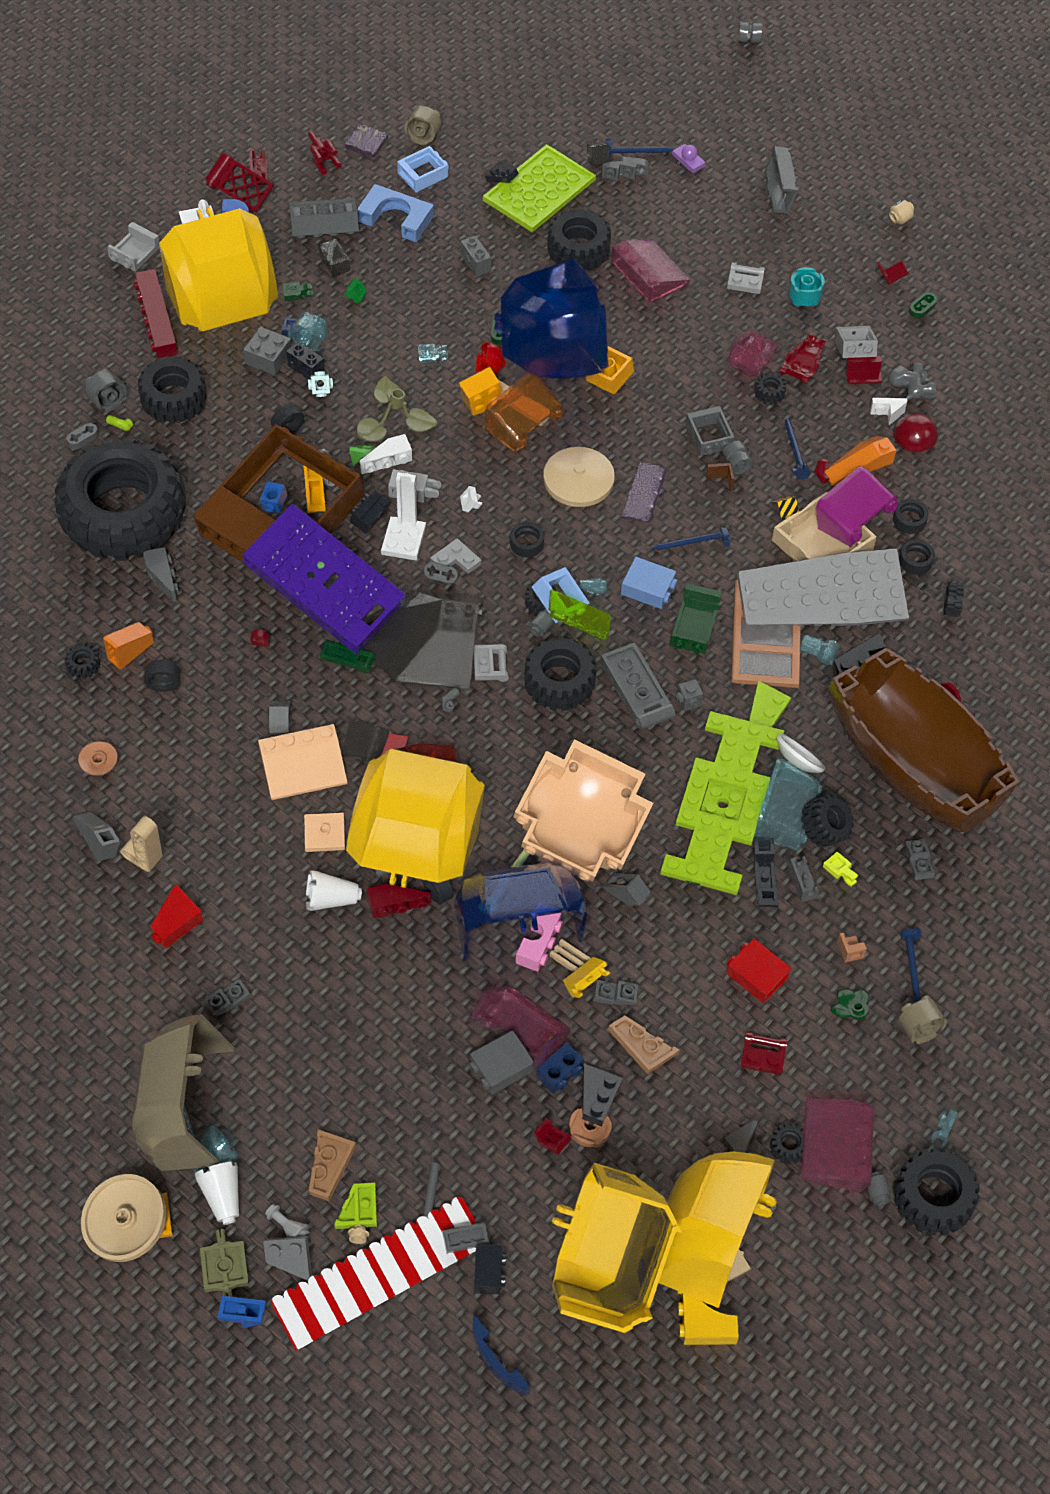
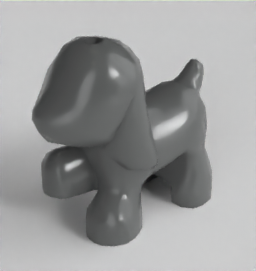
(913, 380)

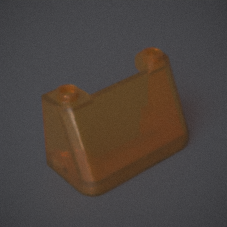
(521, 410)

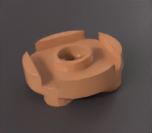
(586, 1137)

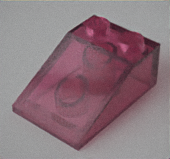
(752, 353)

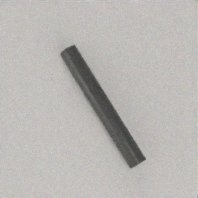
(431, 1189)

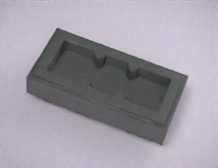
(465, 1237)

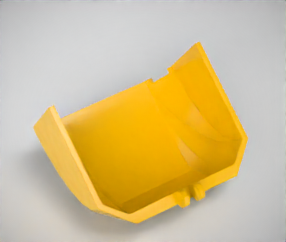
(218, 269)
(415, 817)
(713, 1211)

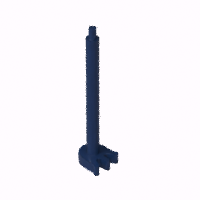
(637, 149)
(802, 469)
(723, 534)
(909, 936)

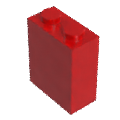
(758, 970)

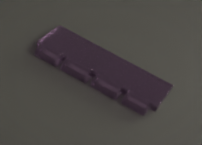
(644, 492)

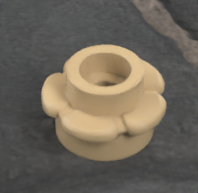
(358, 1234)

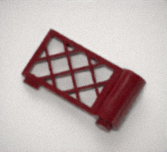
(221, 174)

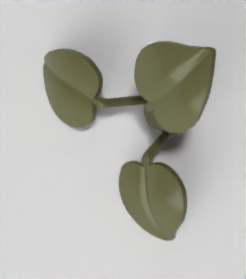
(385, 392)

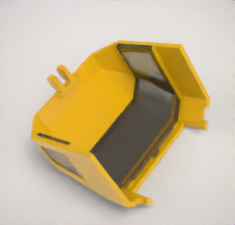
(612, 1250)

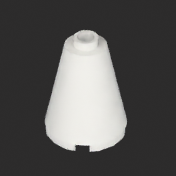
(330, 891)
(221, 1190)

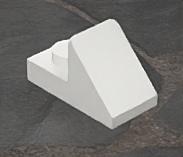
(888, 406)

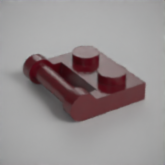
(763, 1059)

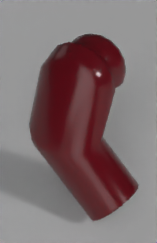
(820, 469)

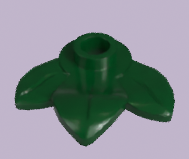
(849, 1003)

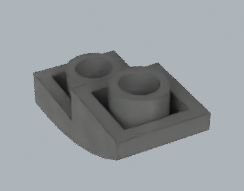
(614, 169)
(919, 860)
(620, 993)
(227, 999)

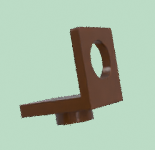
(721, 470)

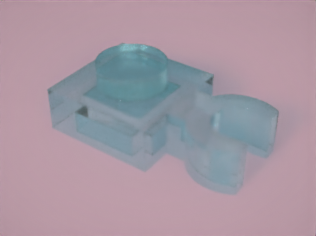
(429, 353)

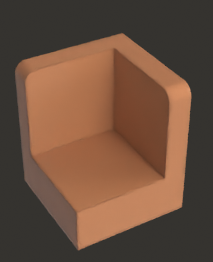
(851, 948)

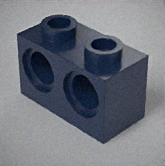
(556, 1065)

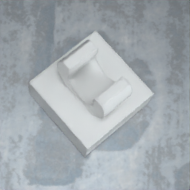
(470, 499)

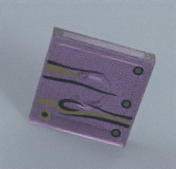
(366, 140)

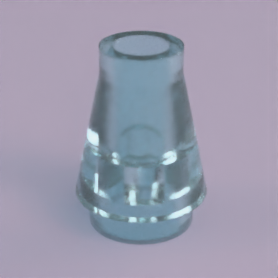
(595, 585)

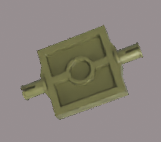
(224, 1265)

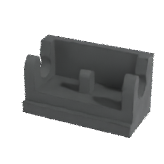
(802, 880)

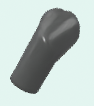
(447, 699)

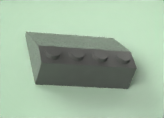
(323, 217)

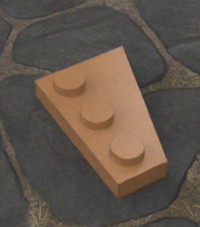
(645, 1049)
(329, 1164)

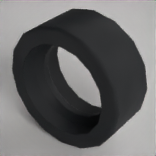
(913, 506)
(918, 546)
(527, 550)
(162, 667)
(439, 892)

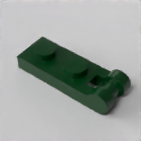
(343, 656)

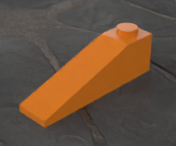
(870, 454)

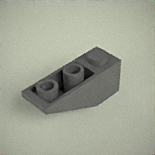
(158, 570)
(98, 835)

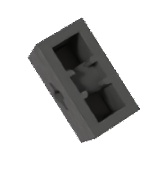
(475, 256)

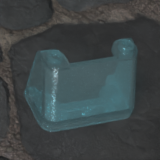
(783, 804)

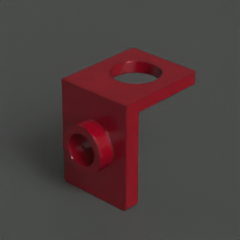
(894, 272)

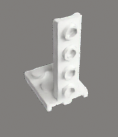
(404, 532)

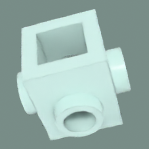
(323, 390)

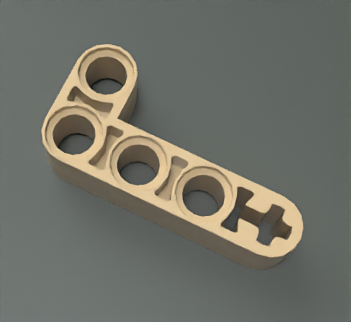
(144, 845)

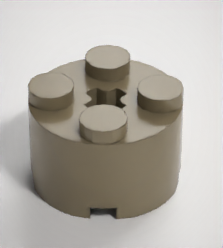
(423, 125)
(922, 1020)

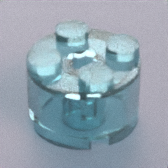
(309, 330)

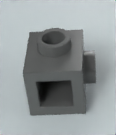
(689, 695)

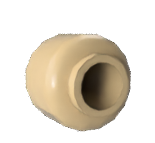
(901, 212)

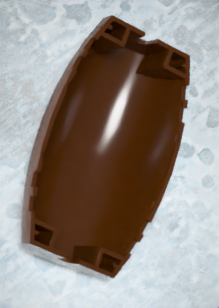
(922, 741)

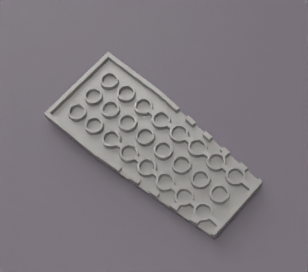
(826, 590)

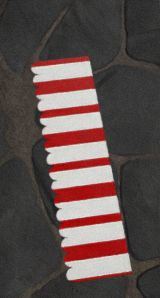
(371, 1276)

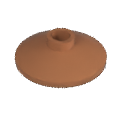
(97, 752)

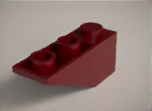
(393, 899)

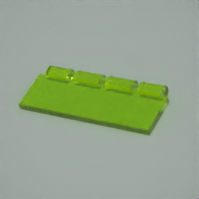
(579, 615)

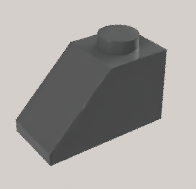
(627, 888)

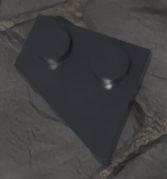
(502, 172)

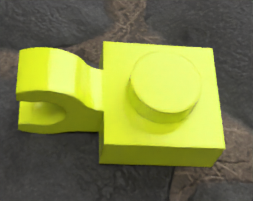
(840, 866)

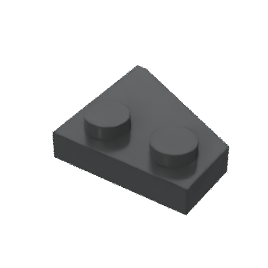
(289, 1255)

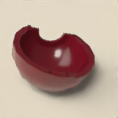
(916, 432)

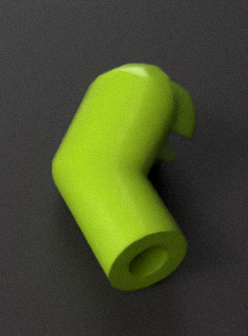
(119, 423)

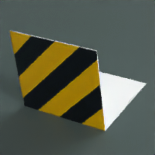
(787, 506)

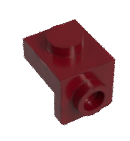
(551, 1137)

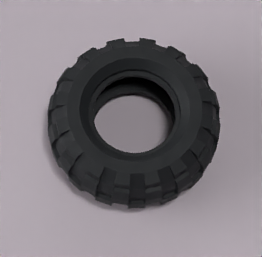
(113, 467)

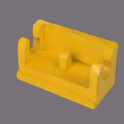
(585, 976)

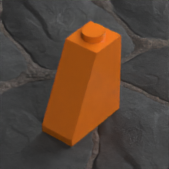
(127, 644)

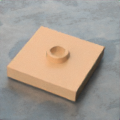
(324, 832)

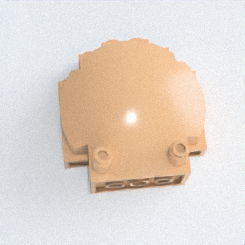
(582, 811)

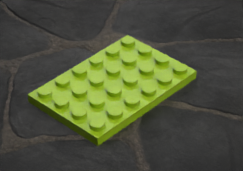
(540, 188)

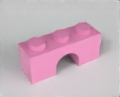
(534, 952)

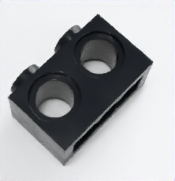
(304, 360)

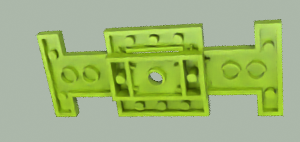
(731, 783)

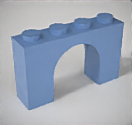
(383, 199)

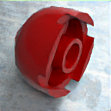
(490, 357)

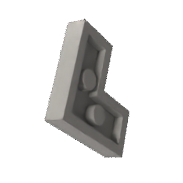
(457, 553)

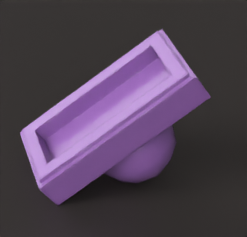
(688, 157)

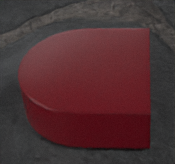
(260, 638)

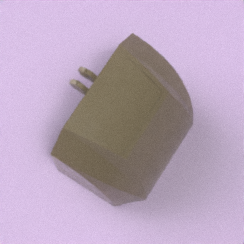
(161, 1089)

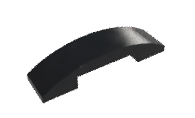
(765, 872)

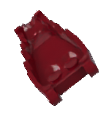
(804, 359)

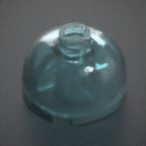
(218, 1145)

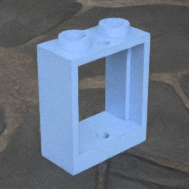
(407, 164)
(566, 582)

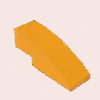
(314, 491)

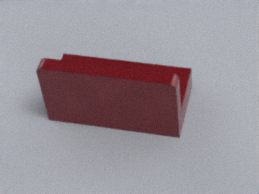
(864, 370)

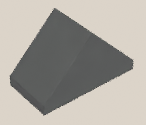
(279, 717)

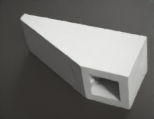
(388, 454)

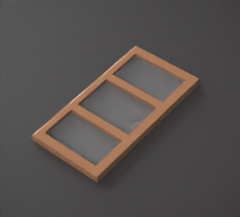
(764, 652)

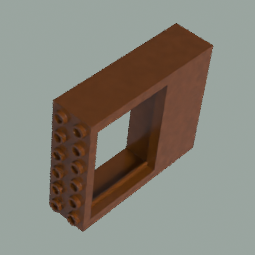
(237, 524)

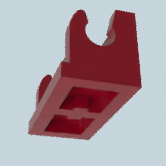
(258, 165)

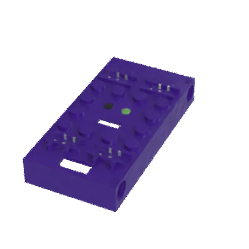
(301, 556)

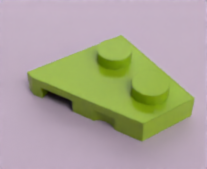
(359, 1207)

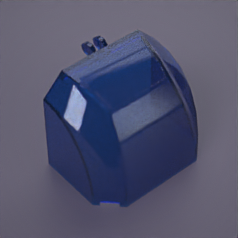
(554, 323)
(516, 895)

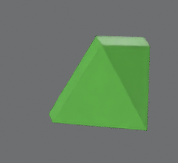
(359, 452)

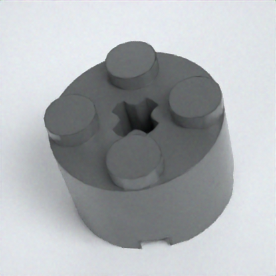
(105, 390)

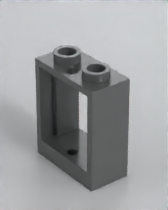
(713, 415)

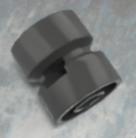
(750, 32)
(738, 457)

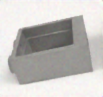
(848, 343)

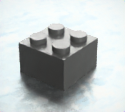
(267, 350)

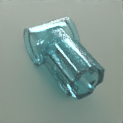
(824, 650)

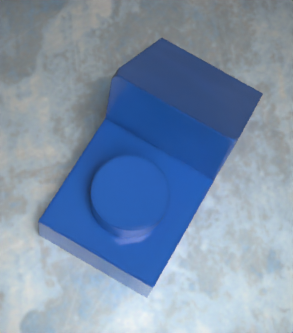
(241, 1310)

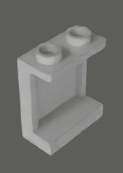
(134, 247)

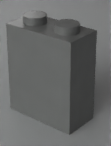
(501, 1063)

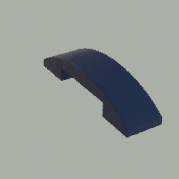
(513, 1380)

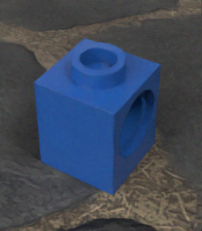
(276, 491)

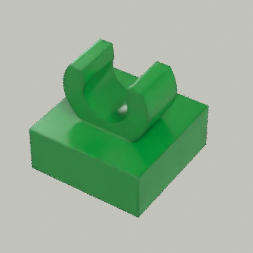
(356, 291)

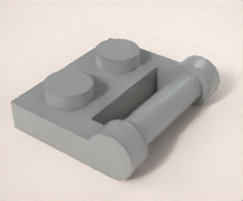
(745, 282)
(484, 662)

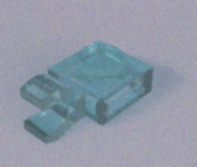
(946, 1123)

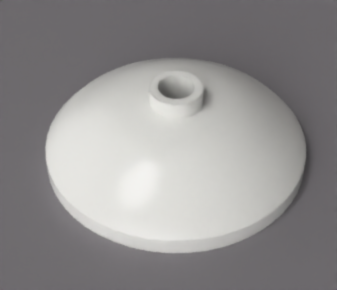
(798, 755)

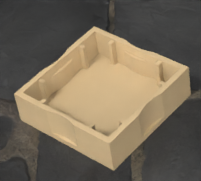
(803, 540)

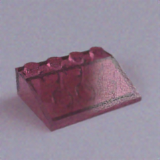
(648, 267)
(838, 1143)

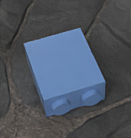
(649, 583)

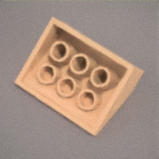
(302, 762)

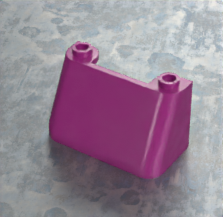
(852, 505)

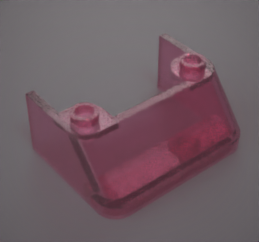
(530, 1023)

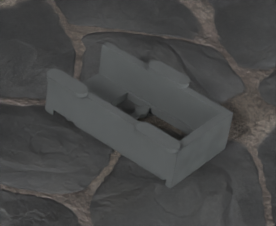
(780, 179)

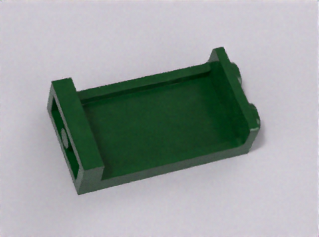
(696, 618)

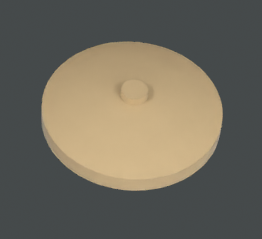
(578, 476)
(123, 1218)

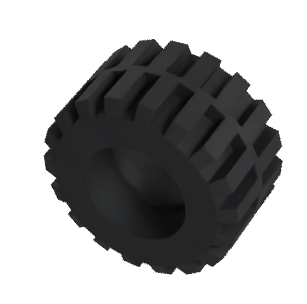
(827, 820)

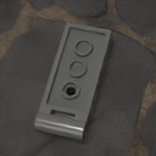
(637, 686)

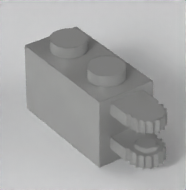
(424, 486)

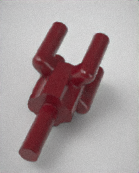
(322, 151)

